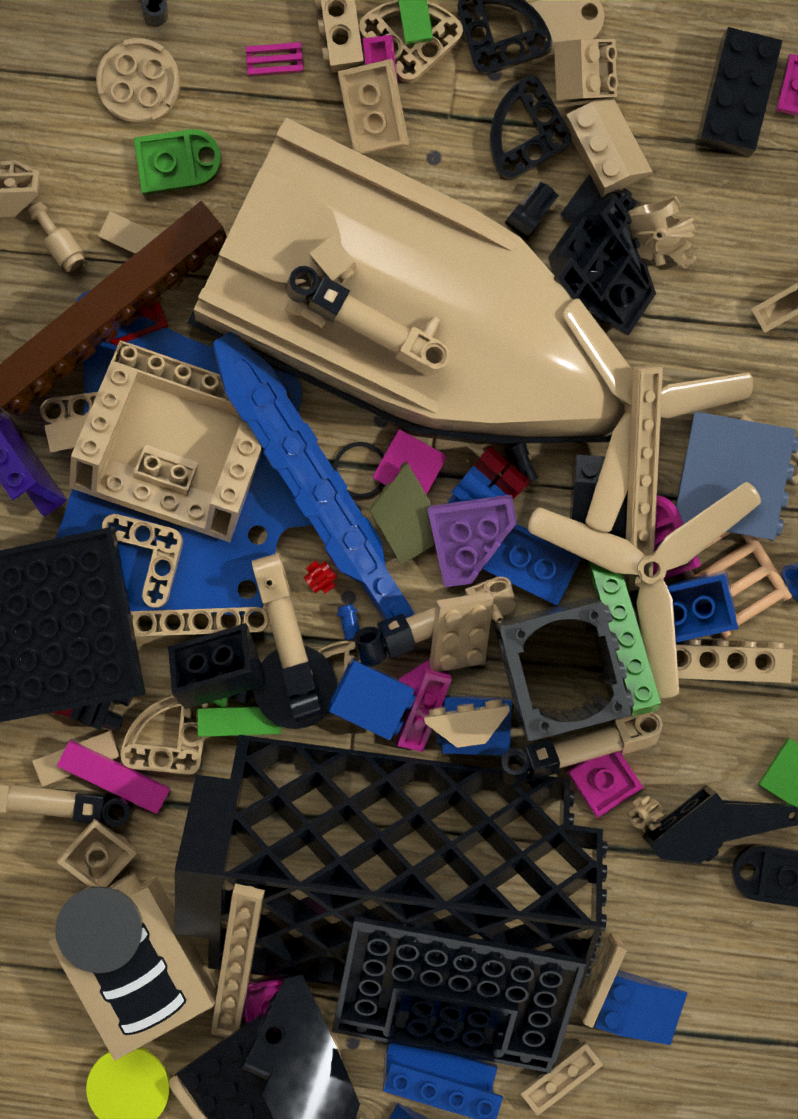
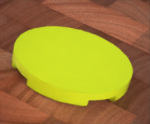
(129, 1086)

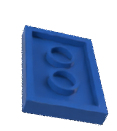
(533, 564)

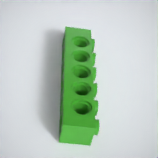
(612, 591)

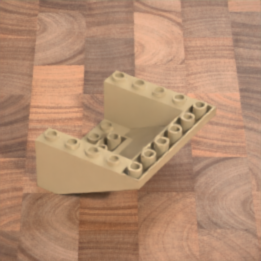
(166, 444)

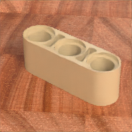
(68, 406)

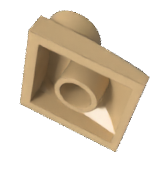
(97, 855)

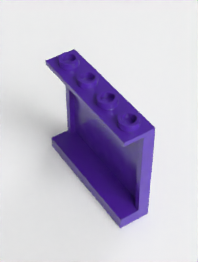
(23, 471)

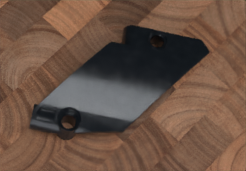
(303, 1065)

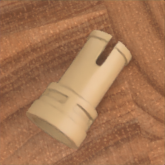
(302, 310)

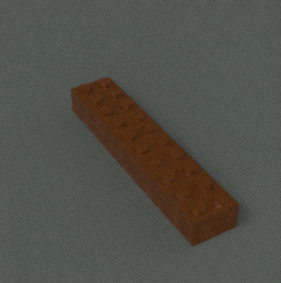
(109, 307)

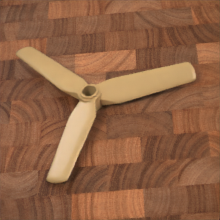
(618, 375)
(622, 557)

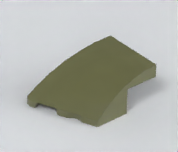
(404, 515)

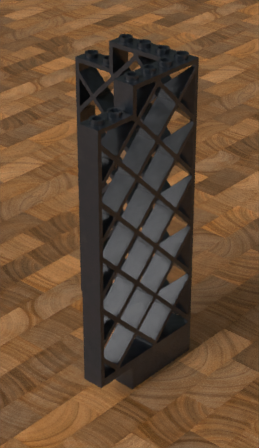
(408, 899)

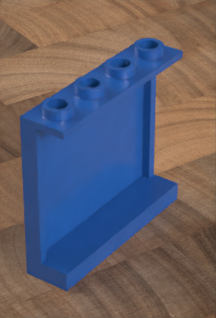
(442, 1081)

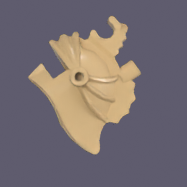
(661, 232)

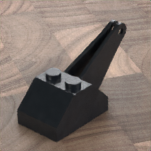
(706, 821)

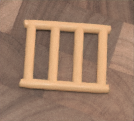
(766, 569)

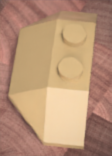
(17, 187)

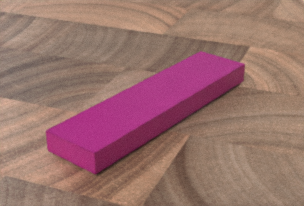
(113, 776)

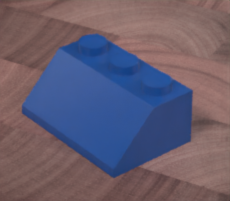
(702, 606)

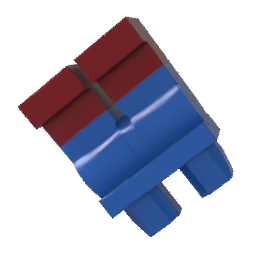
(478, 479)

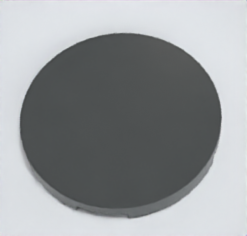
(99, 929)

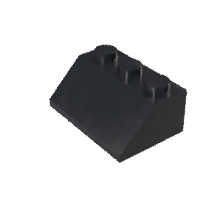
(214, 666)

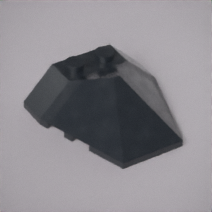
(602, 265)

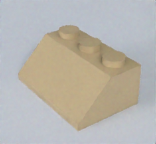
(607, 146)

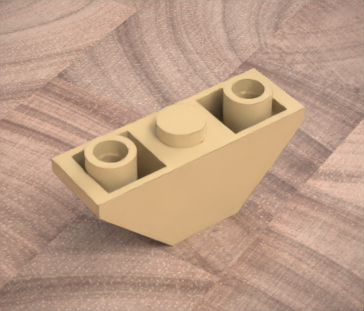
(467, 724)

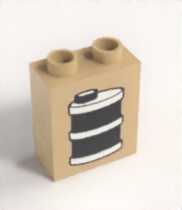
(155, 988)

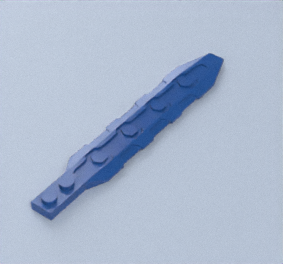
(304, 468)

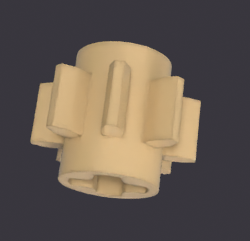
(646, 813)

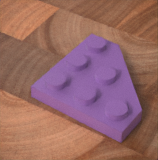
(469, 535)

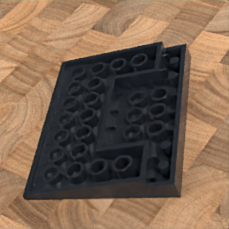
(456, 994)

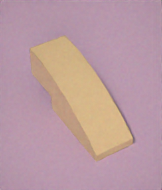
(777, 309)

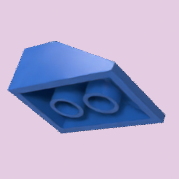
(641, 1009)

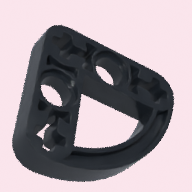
(488, 46)
(542, 140)

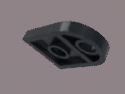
(773, 875)

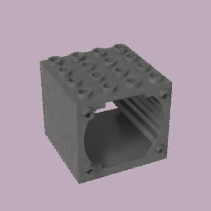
(537, 722)

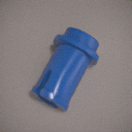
(348, 620)

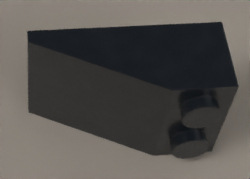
(584, 481)

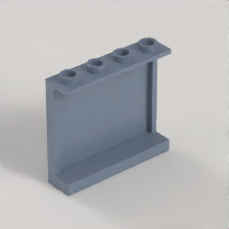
(729, 453)

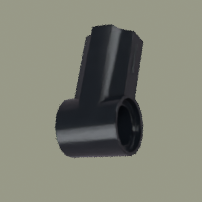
(528, 216)

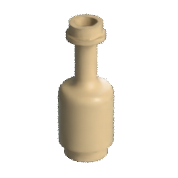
(59, 241)

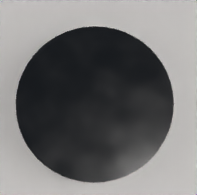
(273, 697)

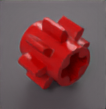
(320, 577)

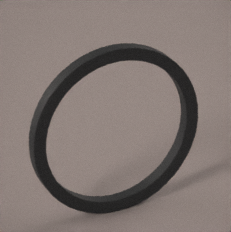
(355, 445)

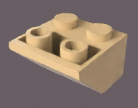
(585, 69)

